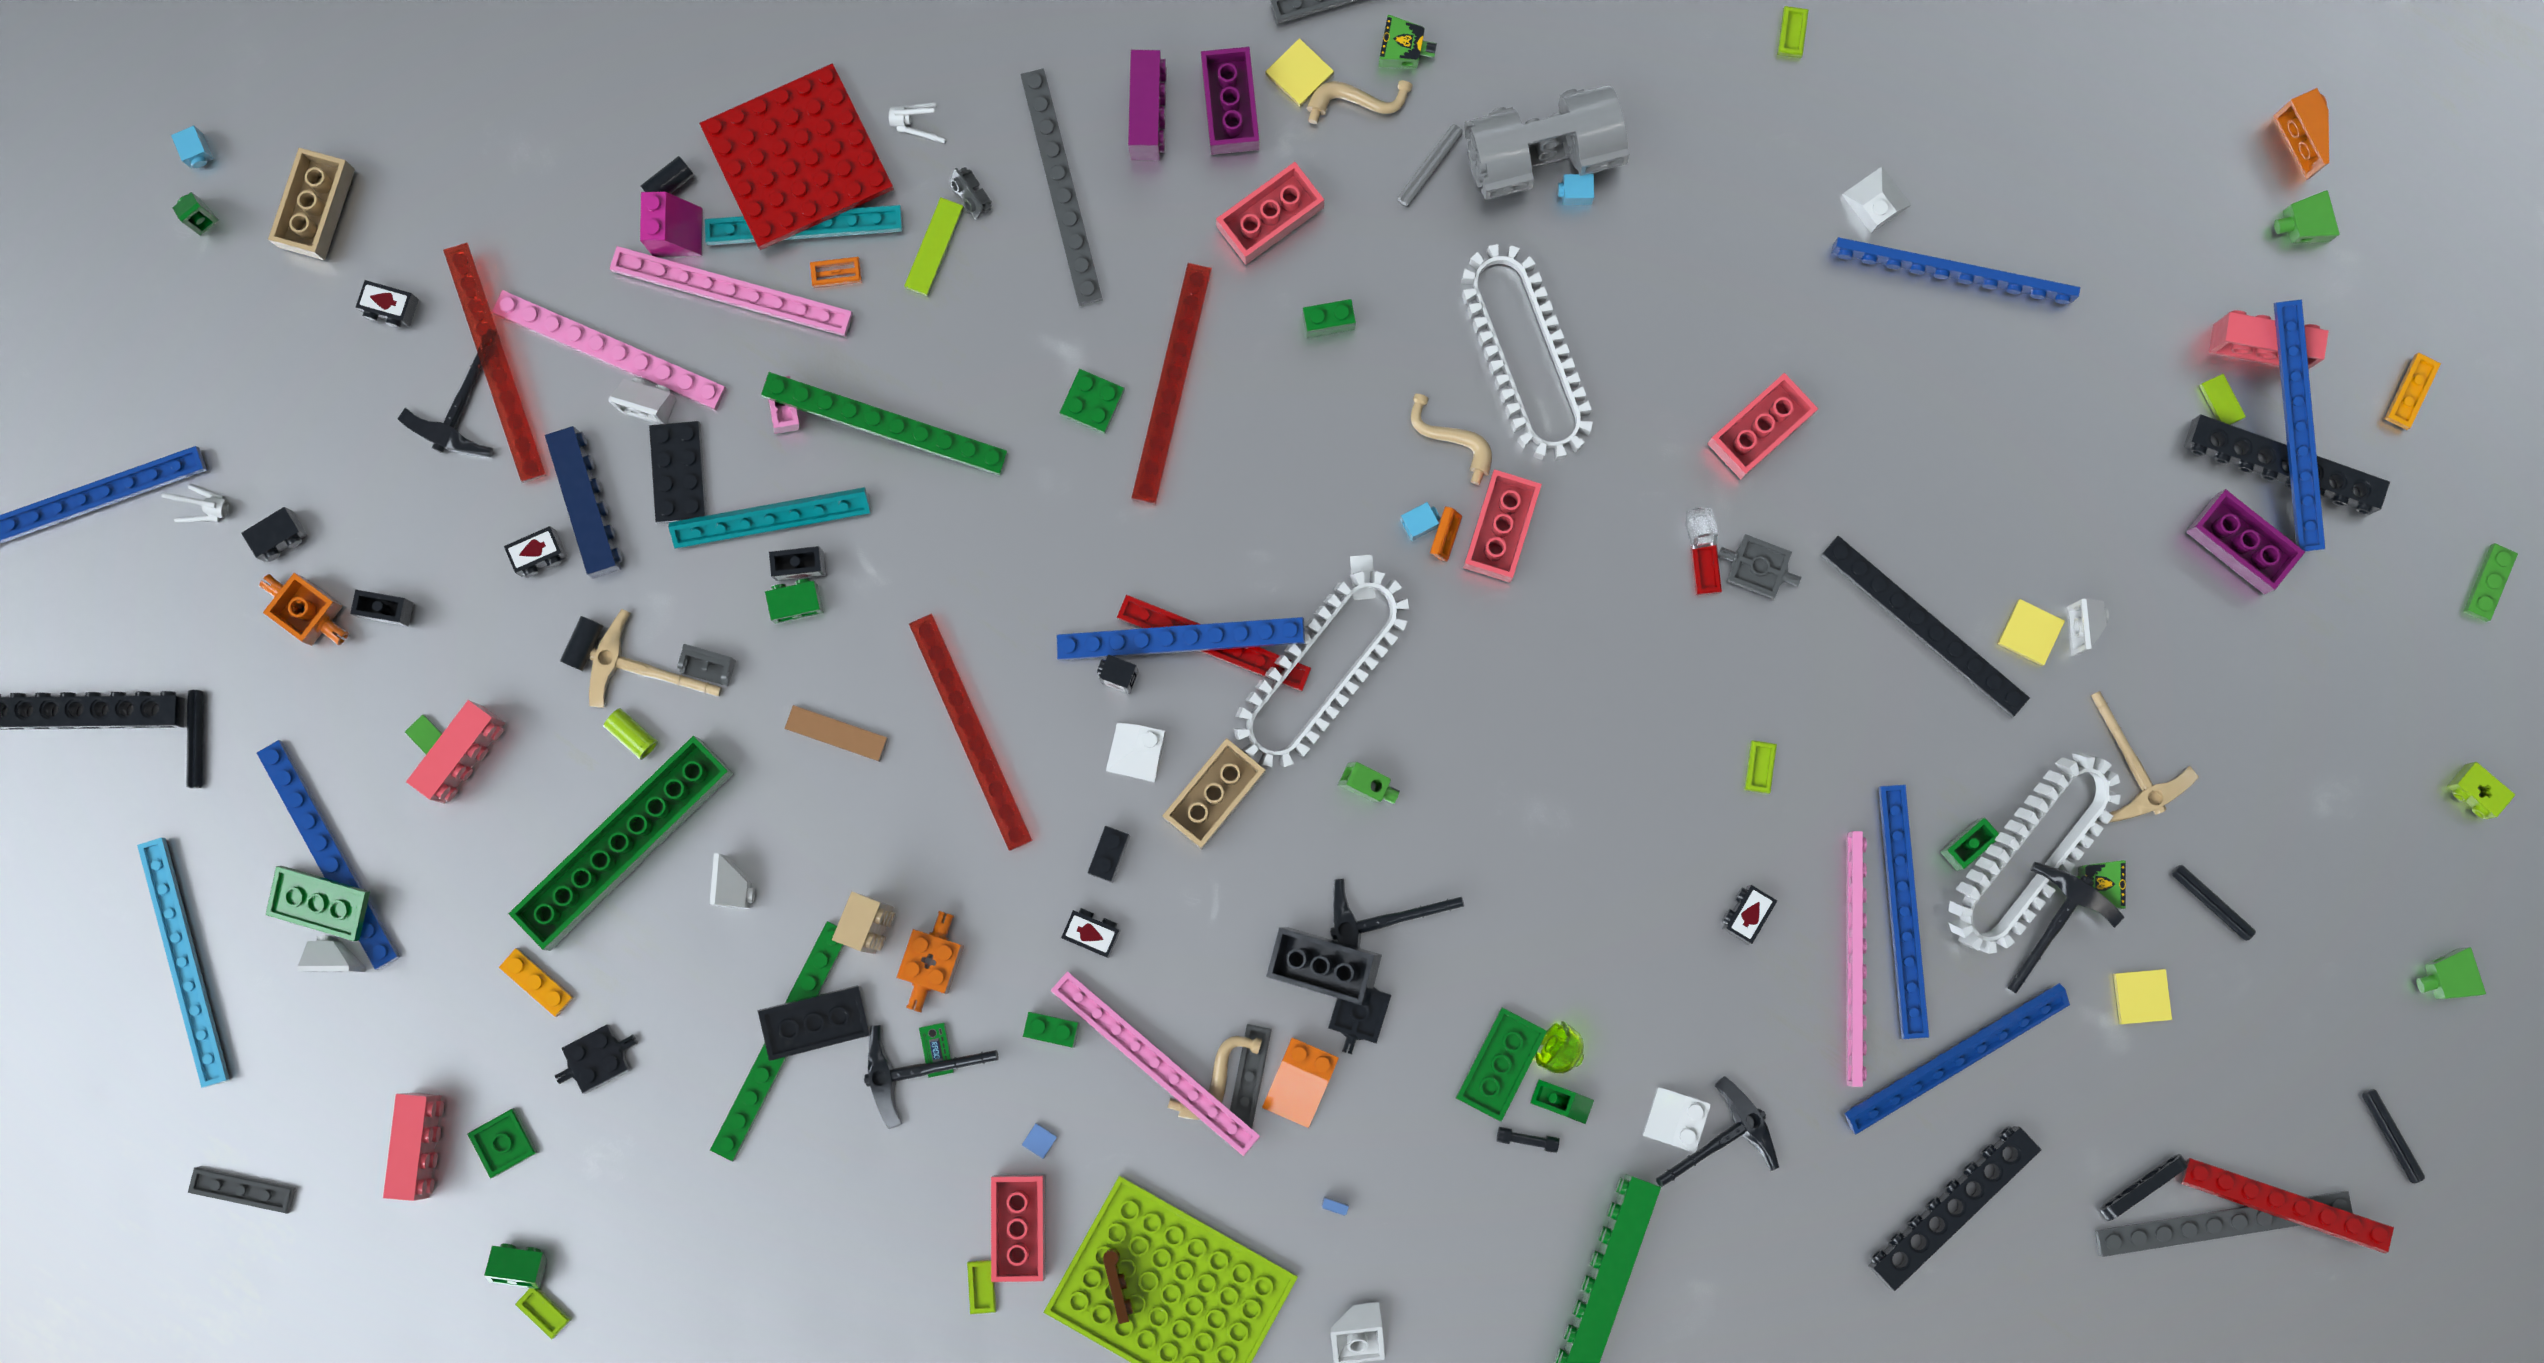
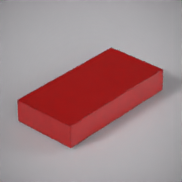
(1706, 570)

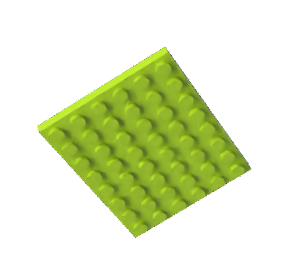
(1188, 1285)

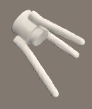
(902, 116)
(214, 506)

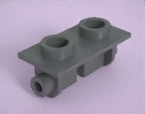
(963, 183)

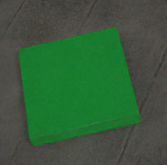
(502, 1143)

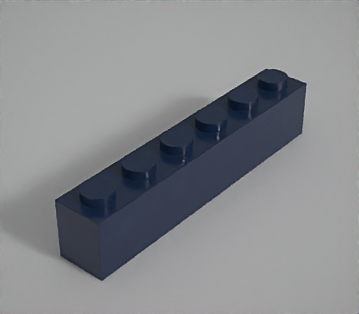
(583, 502)

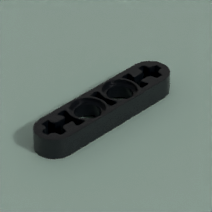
(2143, 1187)

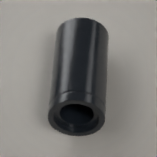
(669, 177)
(581, 643)

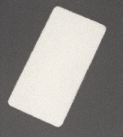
(1365, 564)

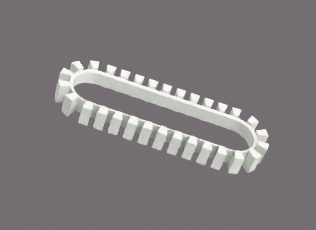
(1557, 337)
(1379, 651)
(2070, 769)

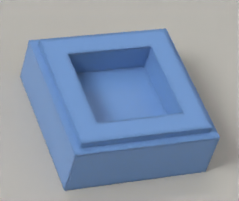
(1039, 1140)
(1335, 1206)

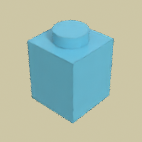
(192, 147)
(1576, 189)
(1420, 521)

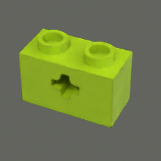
(2494, 793)

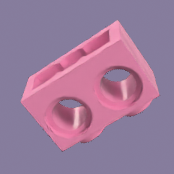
(783, 417)

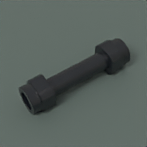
(1506, 1136)

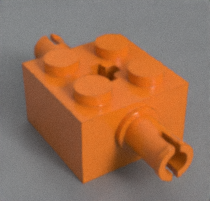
(318, 612)
(944, 952)

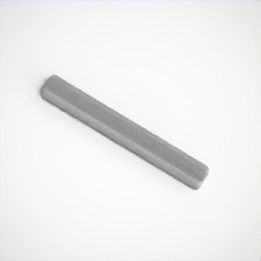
(1430, 165)

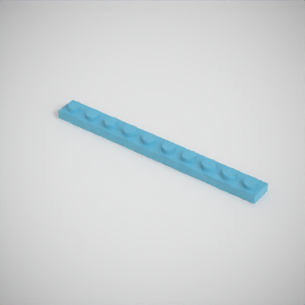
(183, 962)

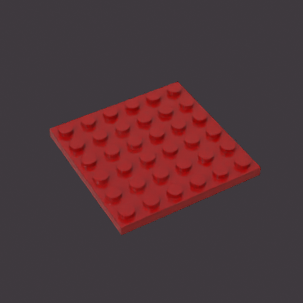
(796, 156)

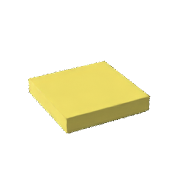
(1299, 72)
(2030, 632)
(2142, 996)

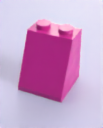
(670, 225)

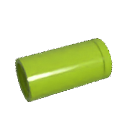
(630, 733)

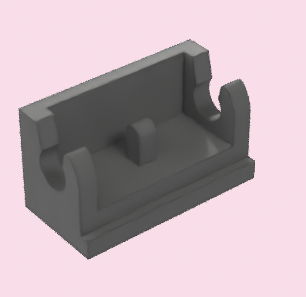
(706, 665)

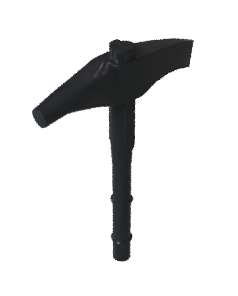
(444, 434)
(2078, 893)
(1349, 930)
(883, 1076)
(1748, 1123)

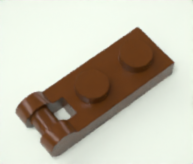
(1117, 1284)

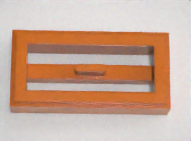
(836, 281)
(1446, 534)

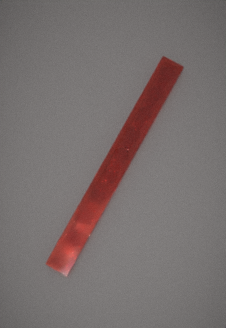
(494, 362)
(1171, 384)
(970, 732)

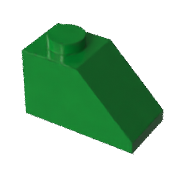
(194, 213)
(1562, 1101)

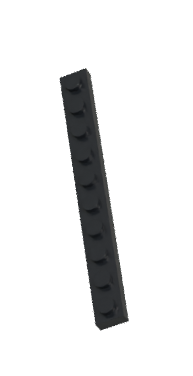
(1925, 626)

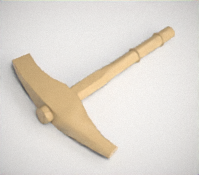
(609, 658)
(2152, 796)

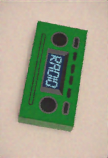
(935, 1046)

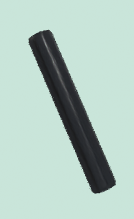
(194, 739)
(2213, 902)
(2393, 1136)

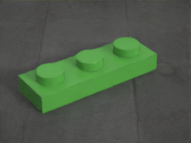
(2490, 582)

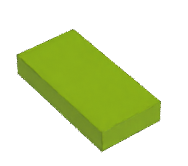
(1792, 32)
(2222, 400)
(1760, 767)
(981, 1289)
(543, 1312)

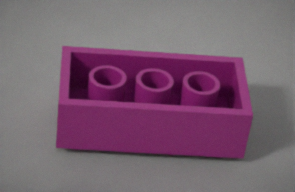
(1230, 100)
(1147, 105)
(2245, 542)

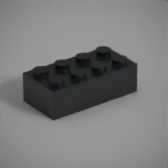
(1324, 965)

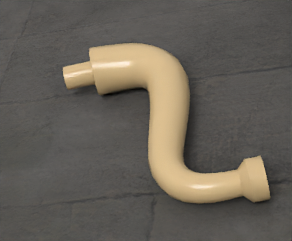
(1325, 93)
(1481, 449)
(1220, 1070)

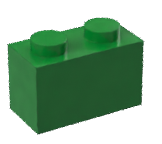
(1329, 318)
(793, 601)
(1970, 844)
(1051, 1029)
(516, 1266)

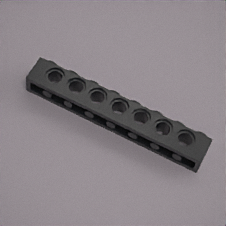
(2371, 488)
(169, 715)
(2023, 1150)

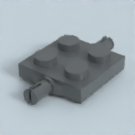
(1759, 566)

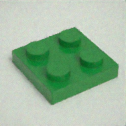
(1092, 401)

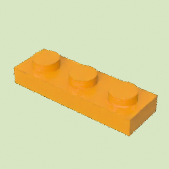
(2412, 391)
(536, 982)

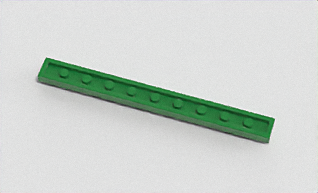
(883, 423)
(764, 1071)

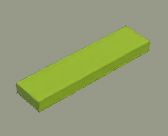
(934, 246)

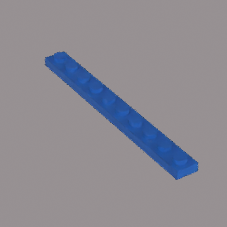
(1948, 269)
(2299, 425)
(101, 493)
(1181, 638)
(323, 845)
(1903, 912)
(1957, 1058)

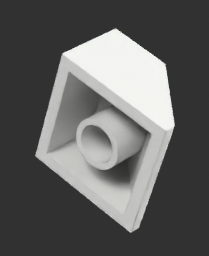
(643, 401)
(1676, 1119)

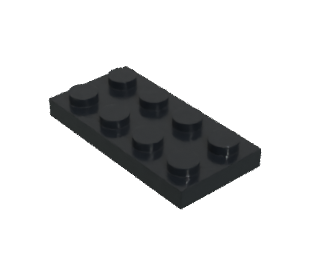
(677, 471)
(813, 1022)

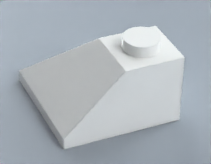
(1876, 200)
(2086, 623)
(1136, 751)
(729, 884)
(328, 956)
(1358, 1335)

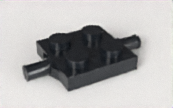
(1360, 1021)
(595, 1059)

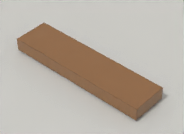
(836, 733)

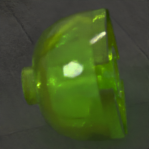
(1561, 1049)

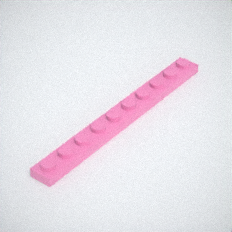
(731, 291)
(609, 350)
(1855, 949)
(1155, 1064)

